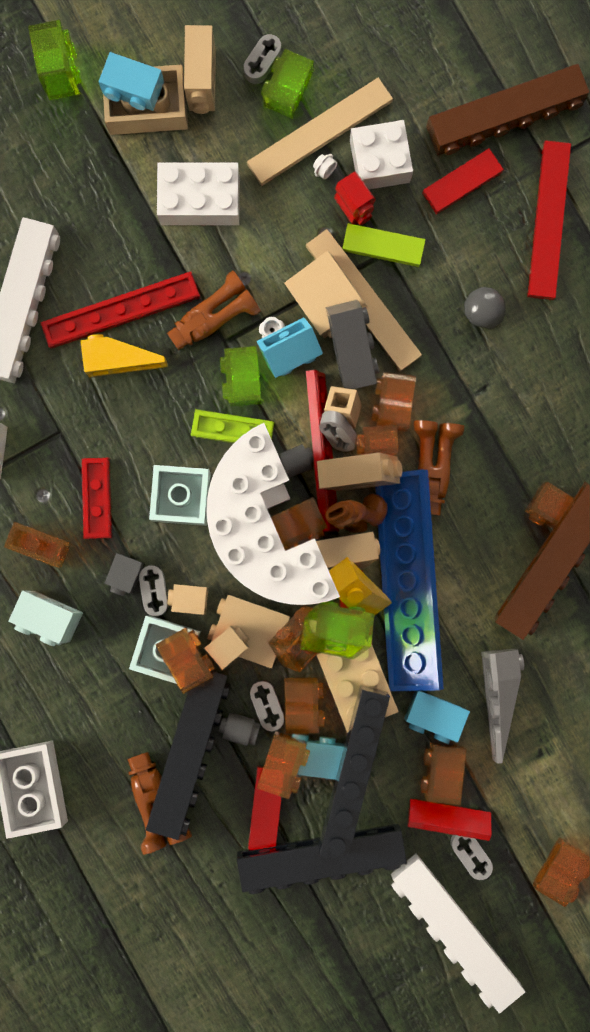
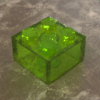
(55, 59)
(337, 630)

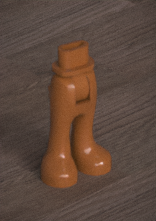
(201, 322)
(440, 473)
(354, 515)
(144, 788)

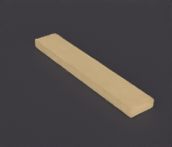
(319, 131)
(382, 323)

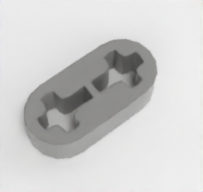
(257, 56)
(338, 431)
(147, 592)
(261, 708)
(466, 859)

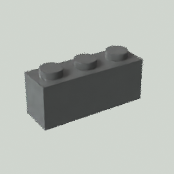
(352, 344)

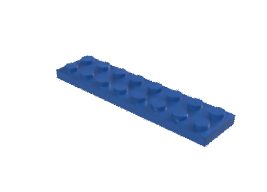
(410, 585)

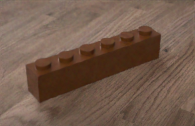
(507, 110)
(548, 568)

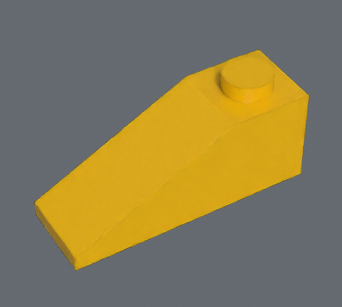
(110, 356)
(357, 589)

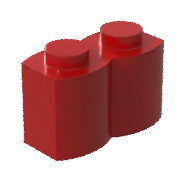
(355, 199)

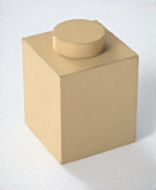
(345, 402)
(188, 599)
(227, 646)

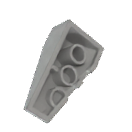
(501, 681)

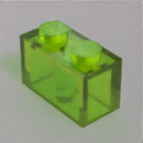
(287, 83)
(241, 375)

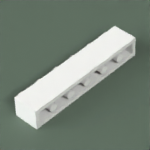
(23, 291)
(458, 934)

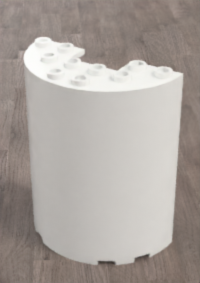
(244, 535)

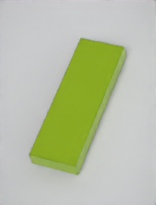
(383, 245)
(224, 426)

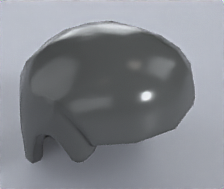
(485, 307)

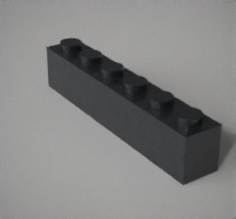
(186, 758)
(353, 773)
(301, 860)

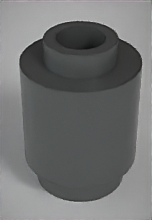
(297, 460)
(239, 729)

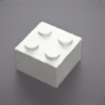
(381, 154)

